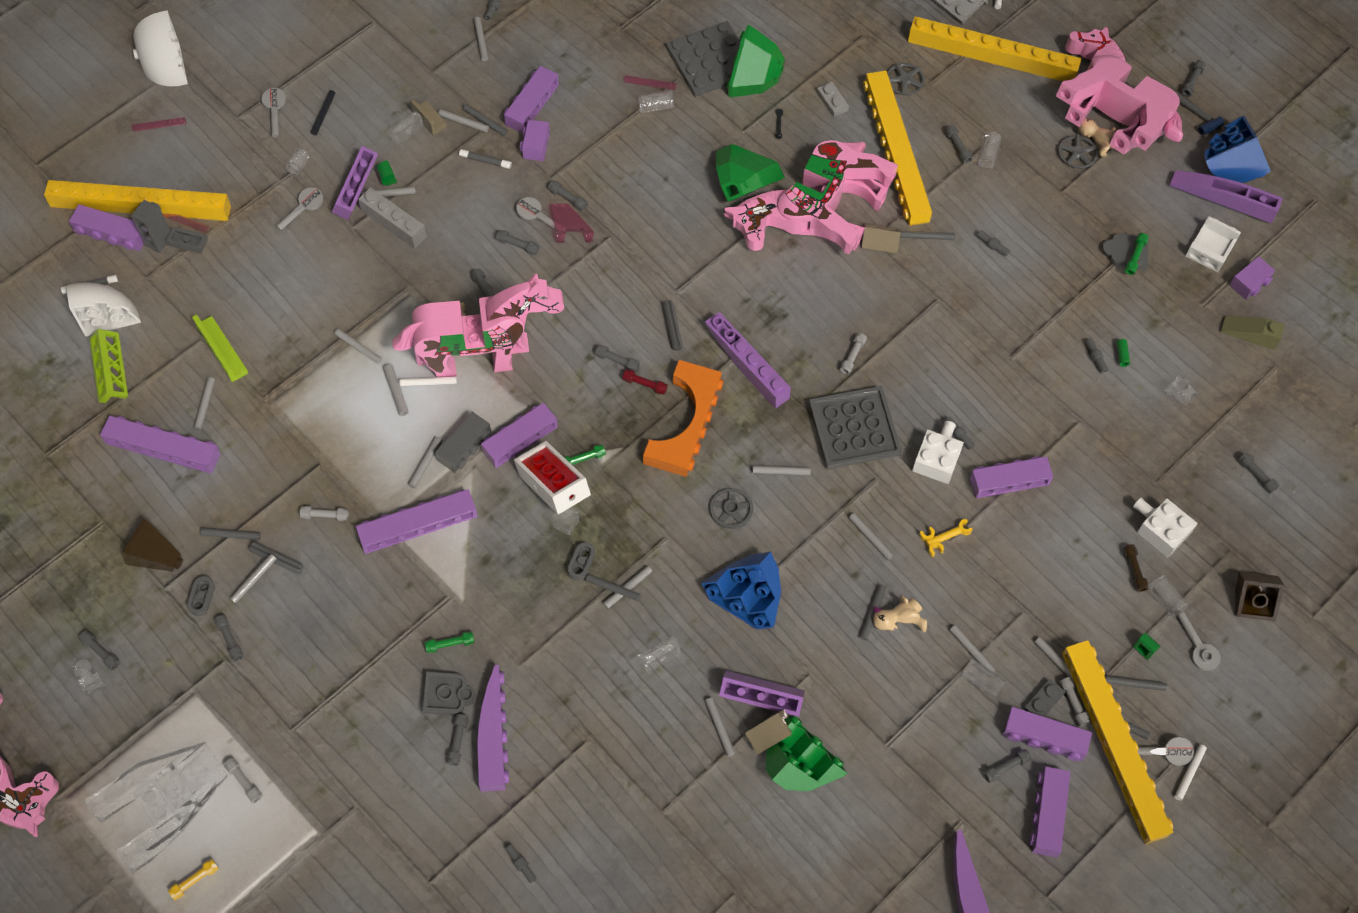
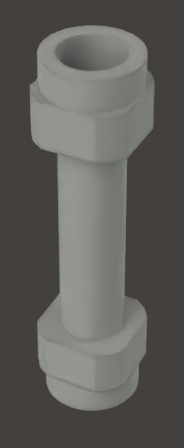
(847, 365)
(307, 513)
(1081, 717)
(234, 768)

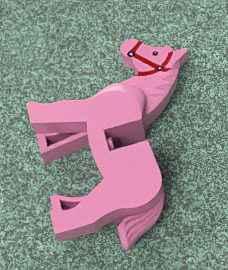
(1145, 109)

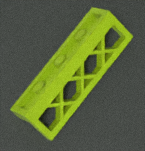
(220, 347)
(102, 363)

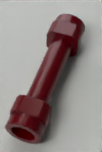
(630, 376)

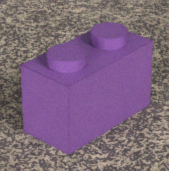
(535, 140)
(1252, 278)

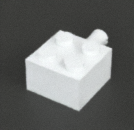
(938, 454)
(1164, 526)

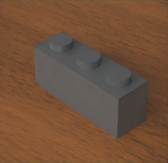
(151, 225)
(463, 442)

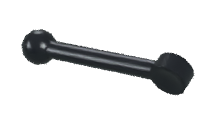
(779, 113)

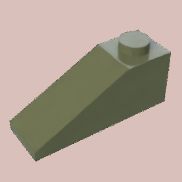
(1254, 330)

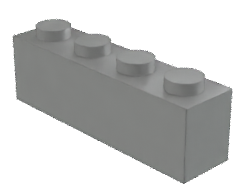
(392, 217)

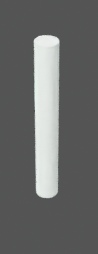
(428, 381)
(1190, 772)

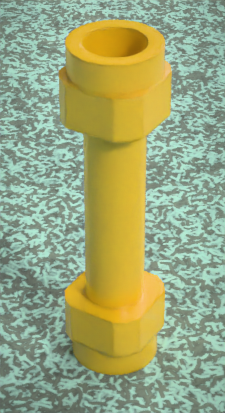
(209, 867)

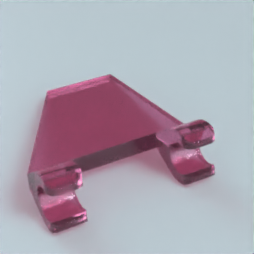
(568, 220)

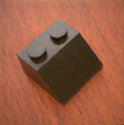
(1258, 596)

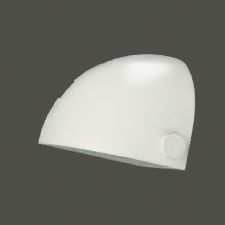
(159, 50)
(100, 307)

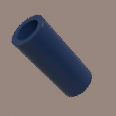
(1211, 126)

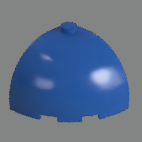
(1236, 153)

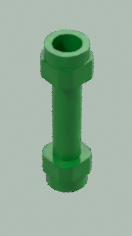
(1140, 242)
(598, 451)
(432, 645)

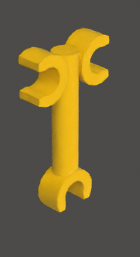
(934, 541)

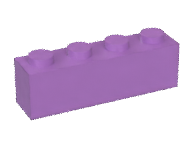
(531, 99)
(354, 183)
(106, 227)
(519, 435)
(1011, 477)
(761, 693)
(1047, 734)
(1051, 812)

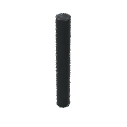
(325, 107)

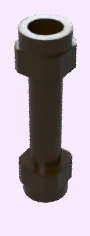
(1140, 583)

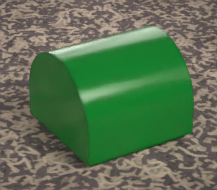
(386, 173)
(1146, 646)

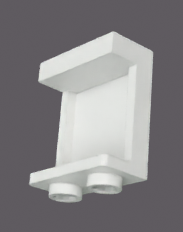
(1213, 244)

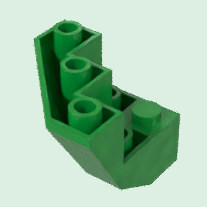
(756, 65)
(745, 171)
(802, 760)

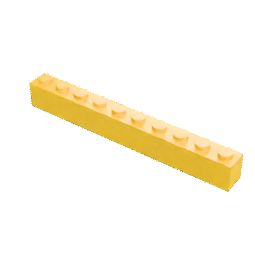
(993, 49)
(897, 148)
(128, 198)
(1117, 742)

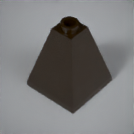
(151, 550)

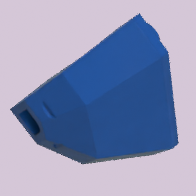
(748, 589)

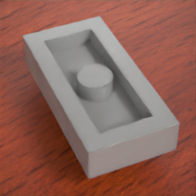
(833, 99)

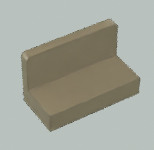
(431, 119)
(881, 238)
(769, 732)

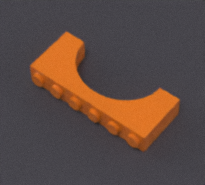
(678, 453)

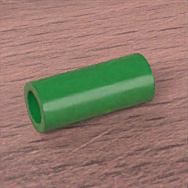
(1123, 352)

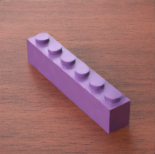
(160, 444)
(416, 521)

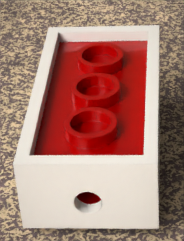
(552, 477)

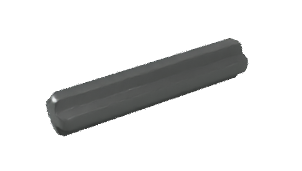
(673, 325)
(282, 560)

